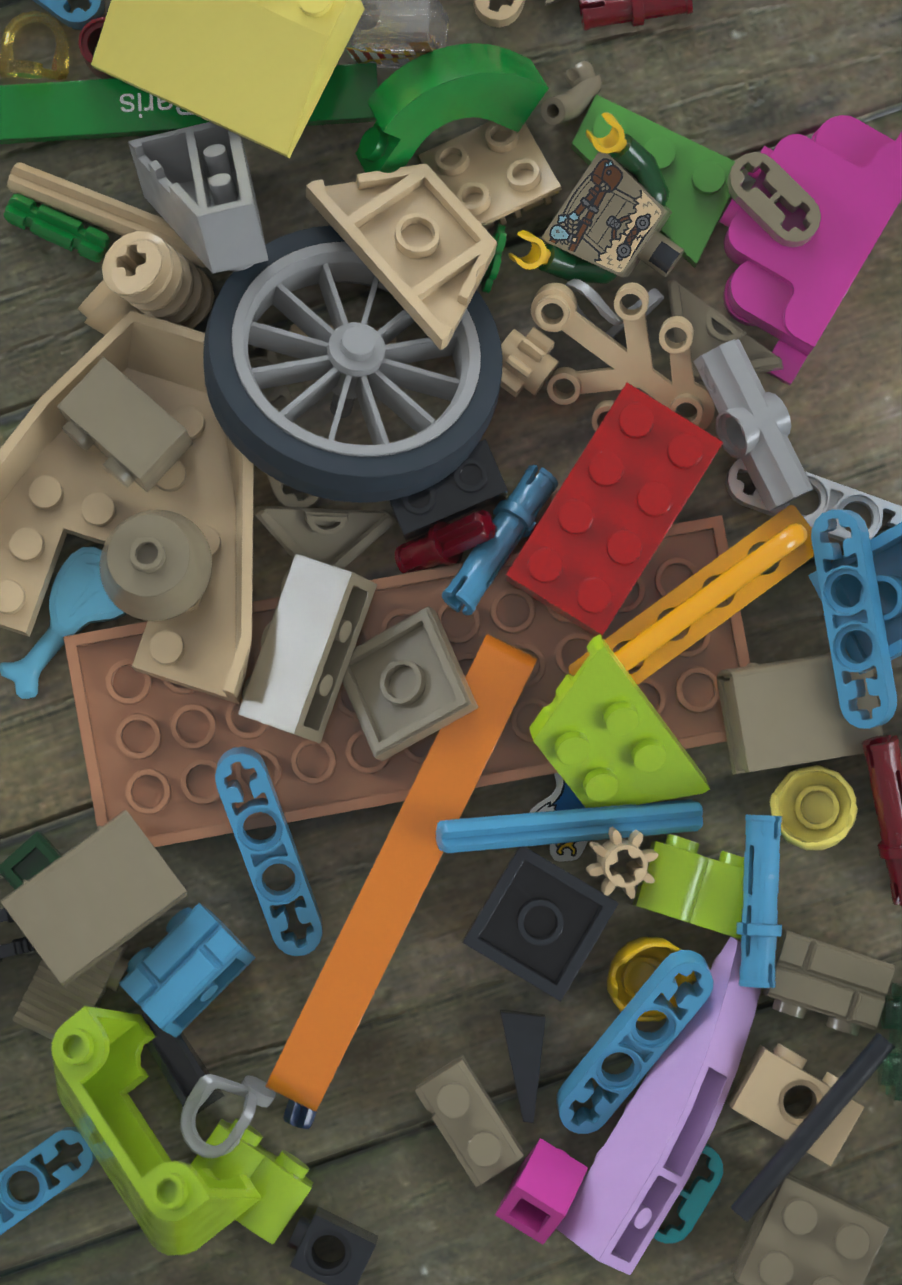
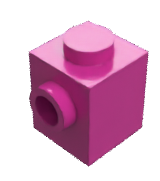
(541, 1191)

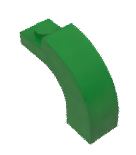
(447, 87)

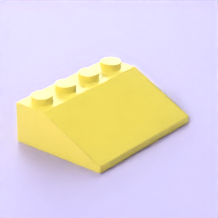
(231, 61)

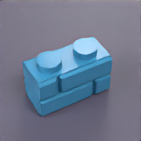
(185, 968)

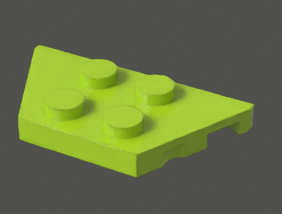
(612, 739)

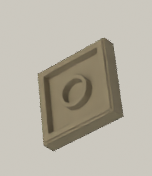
(406, 684)

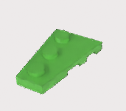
(691, 172)

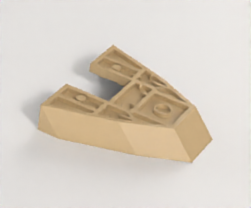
(61, 489)

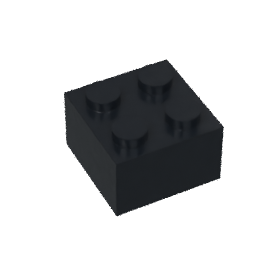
(540, 922)

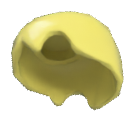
(814, 807)

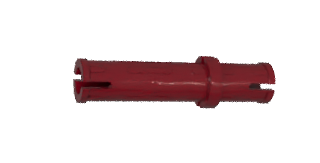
(885, 773)

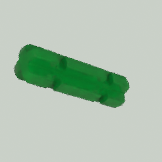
(56, 227)

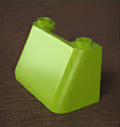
(94, 1070)

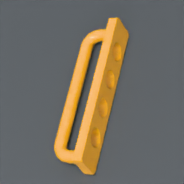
(784, 539)

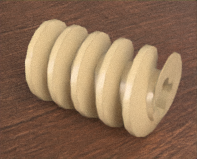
(157, 279)

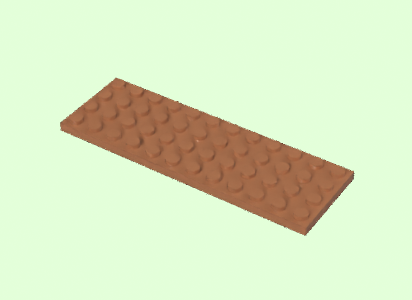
(159, 743)

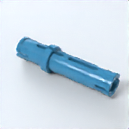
(513, 521)
(760, 899)

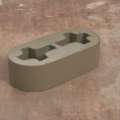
(783, 189)

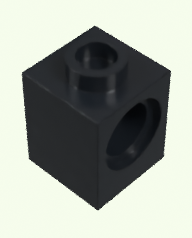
(357, 1242)

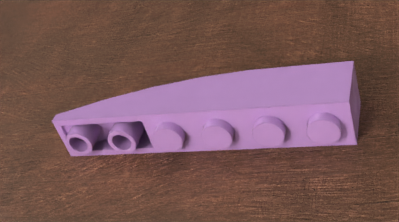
(664, 1126)

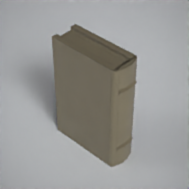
(788, 714)
(94, 898)

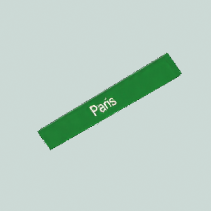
(120, 110)

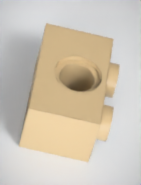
(762, 1094)

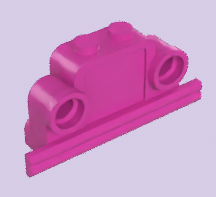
(796, 290)

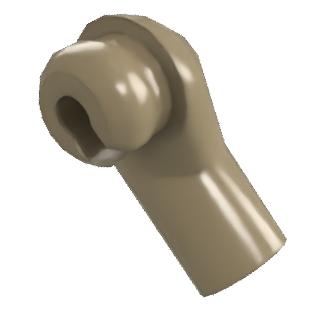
(571, 104)

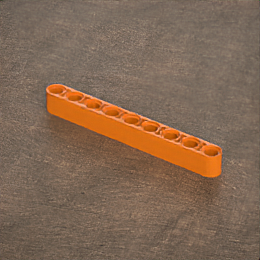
(399, 878)

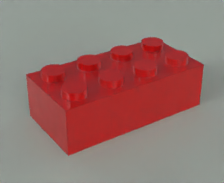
(613, 510)

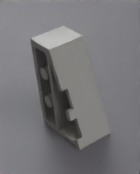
(204, 192)

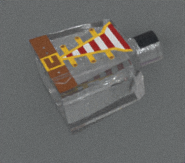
(398, 31)

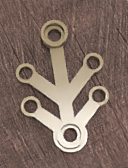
(627, 364)

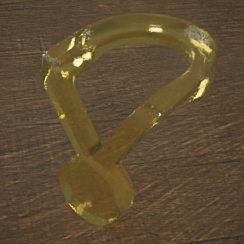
(29, 69)

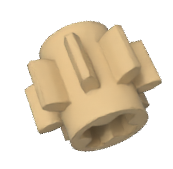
(526, 361)
(635, 869)

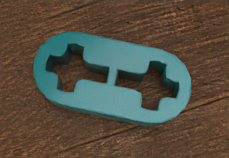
(694, 1200)

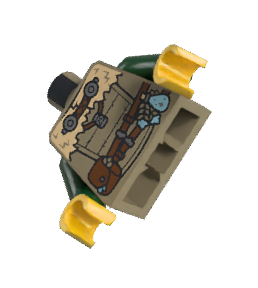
(608, 217)

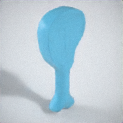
(74, 603)

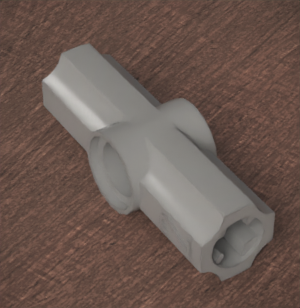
(753, 424)

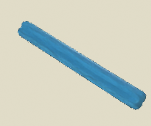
(567, 825)

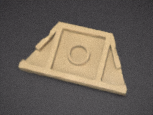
(412, 240)

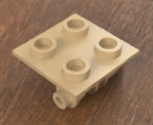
(494, 172)

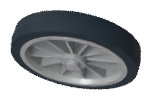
(351, 364)

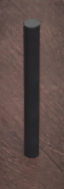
(812, 1127)

